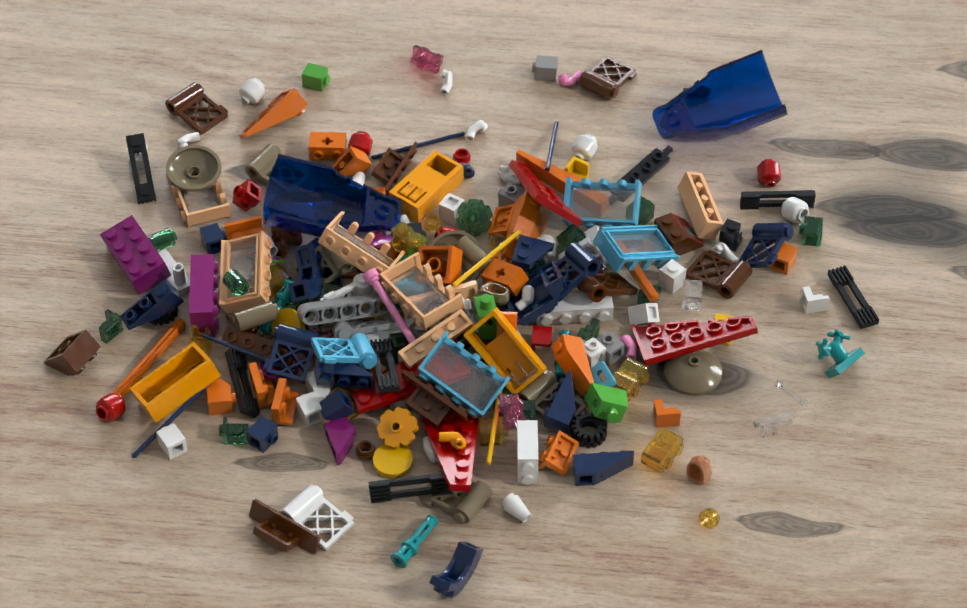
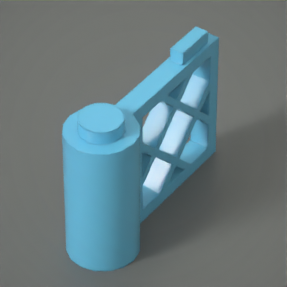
(357, 348)

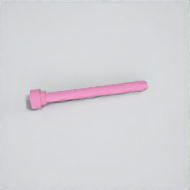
(372, 278)

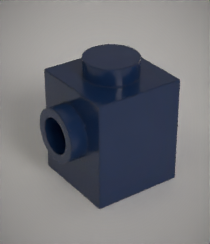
(211, 238)
(336, 406)
(262, 434)

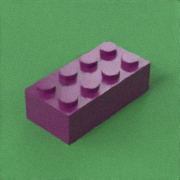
(135, 254)
(204, 292)

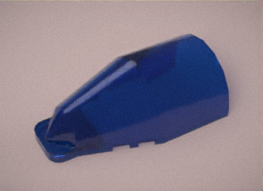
(723, 102)
(310, 195)

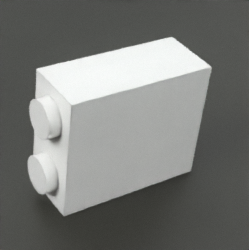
(527, 452)

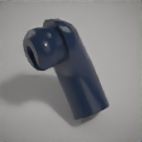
(468, 170)

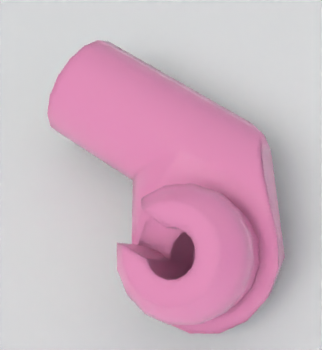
(569, 81)
(631, 346)

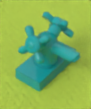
(838, 353)

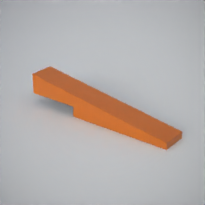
(554, 177)

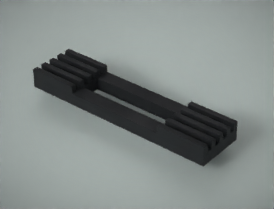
(144, 192)
(752, 200)
(866, 316)
(386, 383)
(246, 402)
(381, 491)

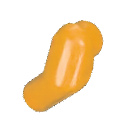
(454, 438)

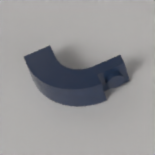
(309, 274)
(458, 571)

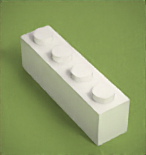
(577, 309)

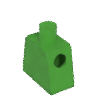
(482, 306)
(607, 402)

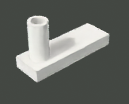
(178, 277)

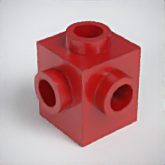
(247, 195)

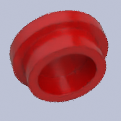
(461, 156)

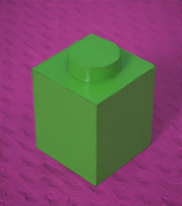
(315, 77)

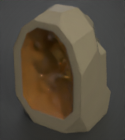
(500, 292)

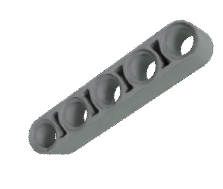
(336, 306)

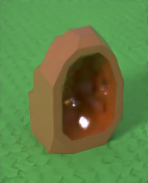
(699, 469)

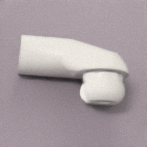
(478, 125)
(428, 450)

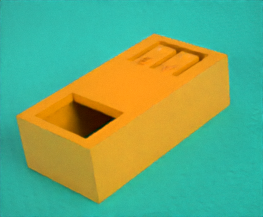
(427, 181)
(505, 350)
(176, 381)

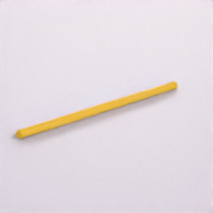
(486, 258)
(493, 432)

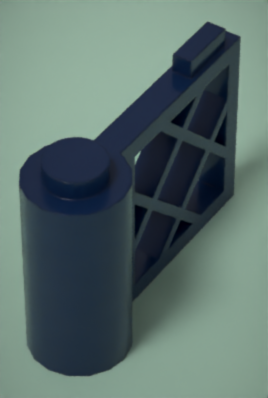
(766, 235)
(578, 262)
(291, 339)

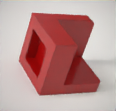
(541, 337)

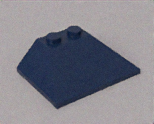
(547, 286)

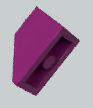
(340, 437)

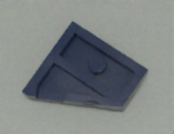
(529, 251)

